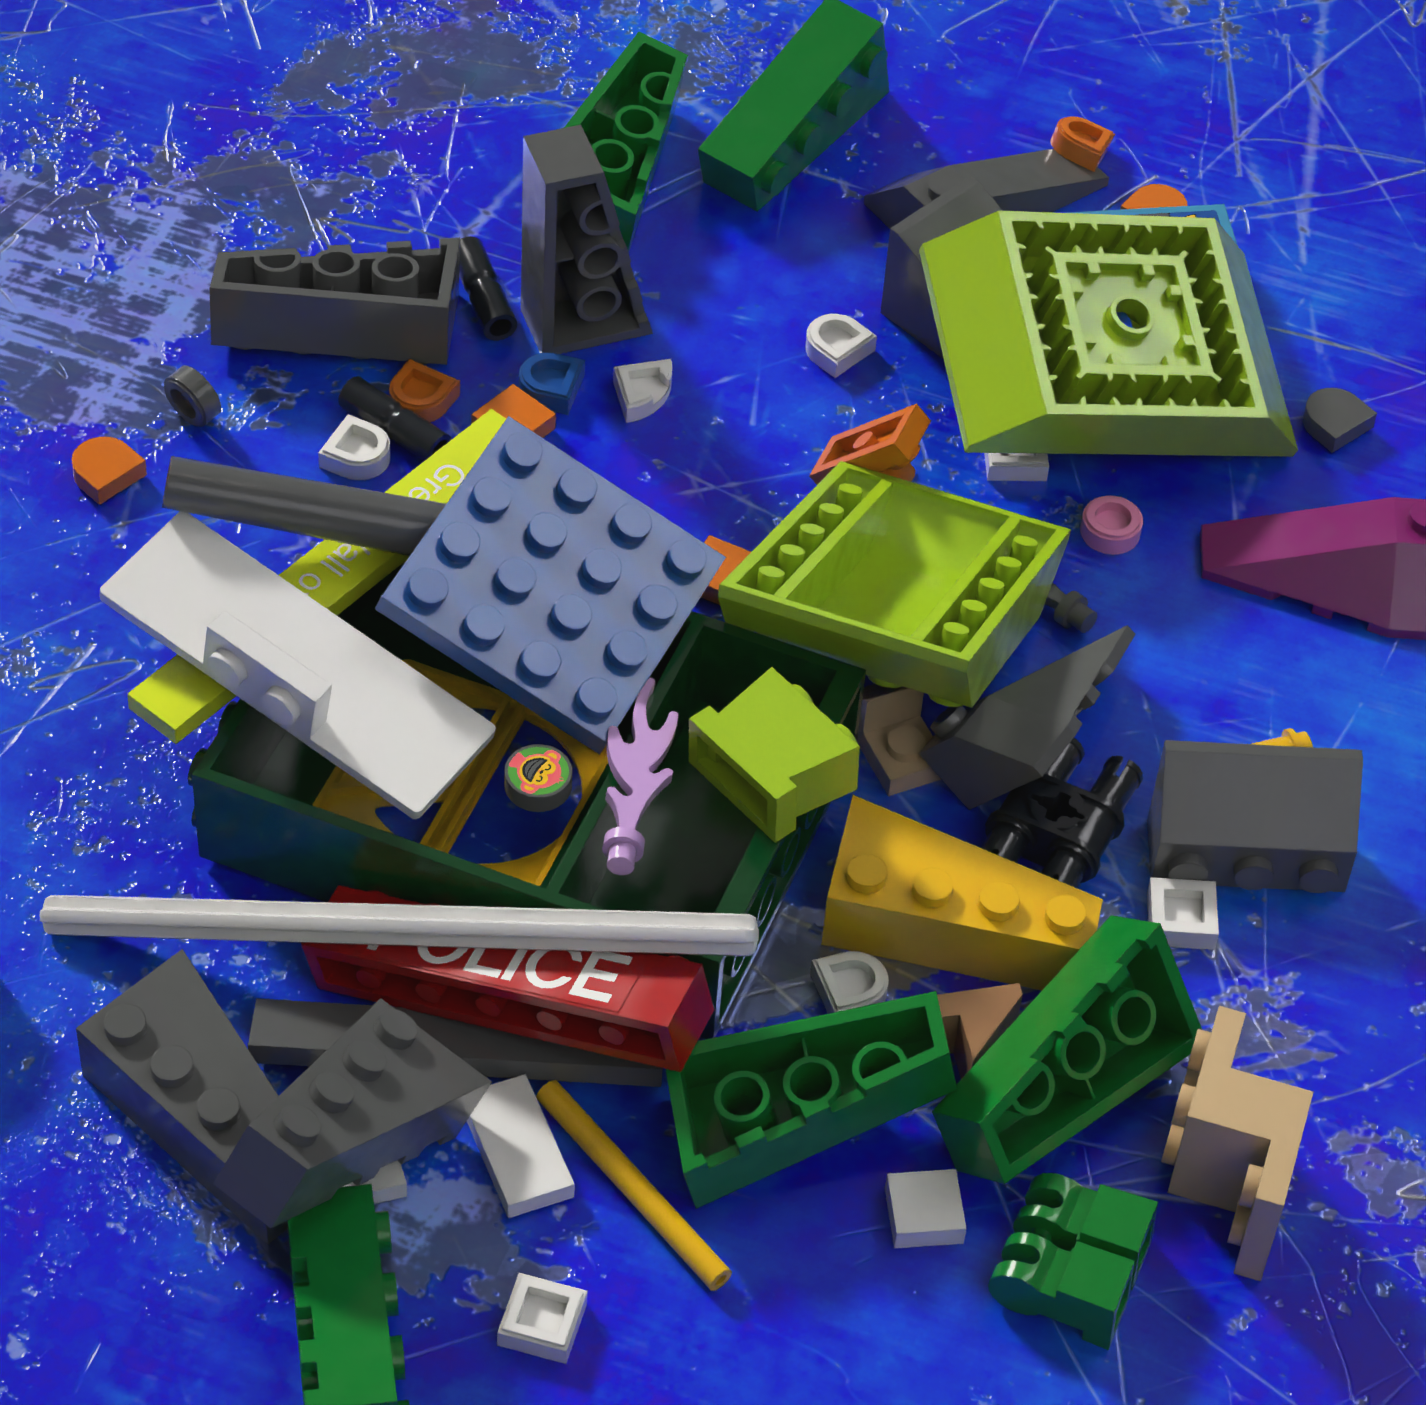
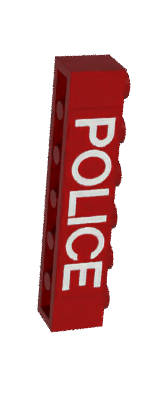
(599, 1002)

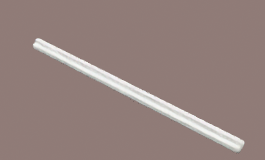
(403, 925)

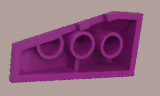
(1339, 558)

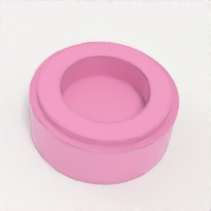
(1111, 525)

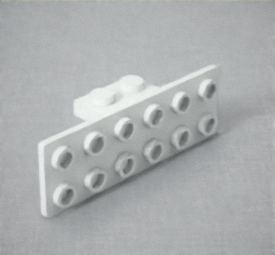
(298, 664)

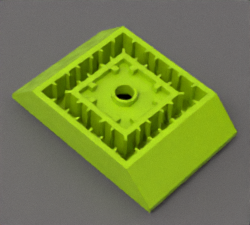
(1052, 368)

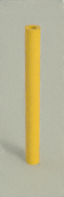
(634, 1185)

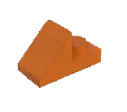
(879, 445)

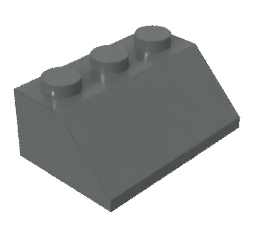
(1256, 815)

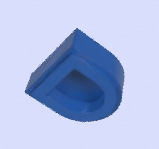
(552, 380)

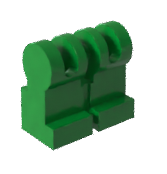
(1075, 1255)

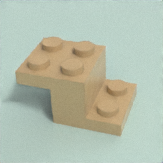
(1235, 1140)

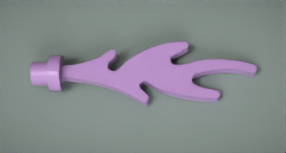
(633, 769)

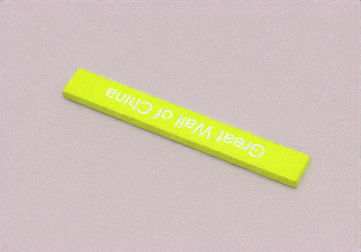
(331, 573)

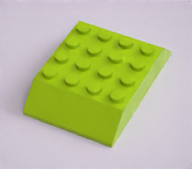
(899, 582)

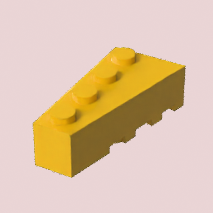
(949, 904)

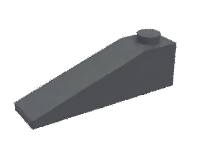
(1021, 727)

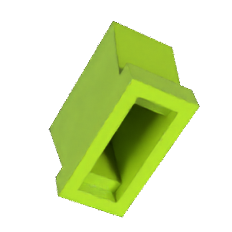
(774, 753)

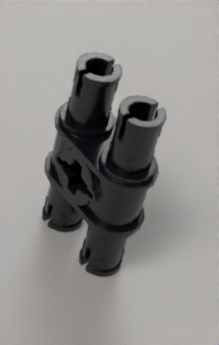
(1062, 823)

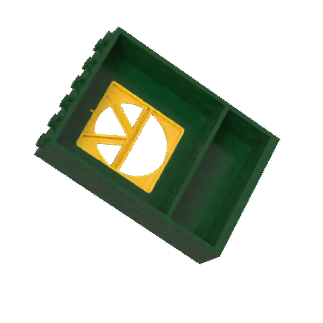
(310, 826)

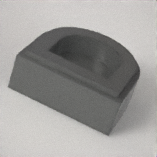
(1336, 417)

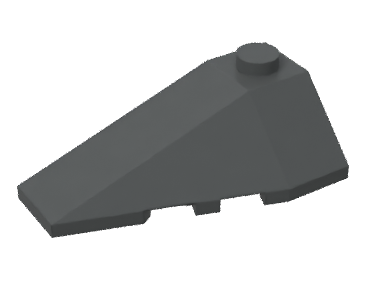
(1016, 182)

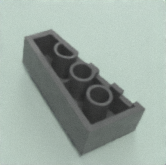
(573, 255)
(339, 301)
(179, 1073)
(351, 1112)

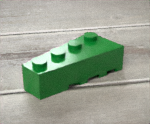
(798, 105)
(630, 121)
(1073, 1053)
(802, 1087)
(345, 1302)

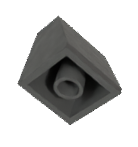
(905, 287)

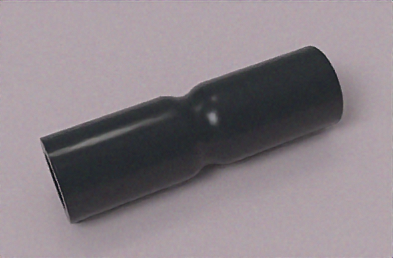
(484, 291)
(400, 424)

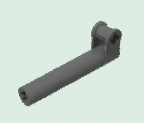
(299, 505)

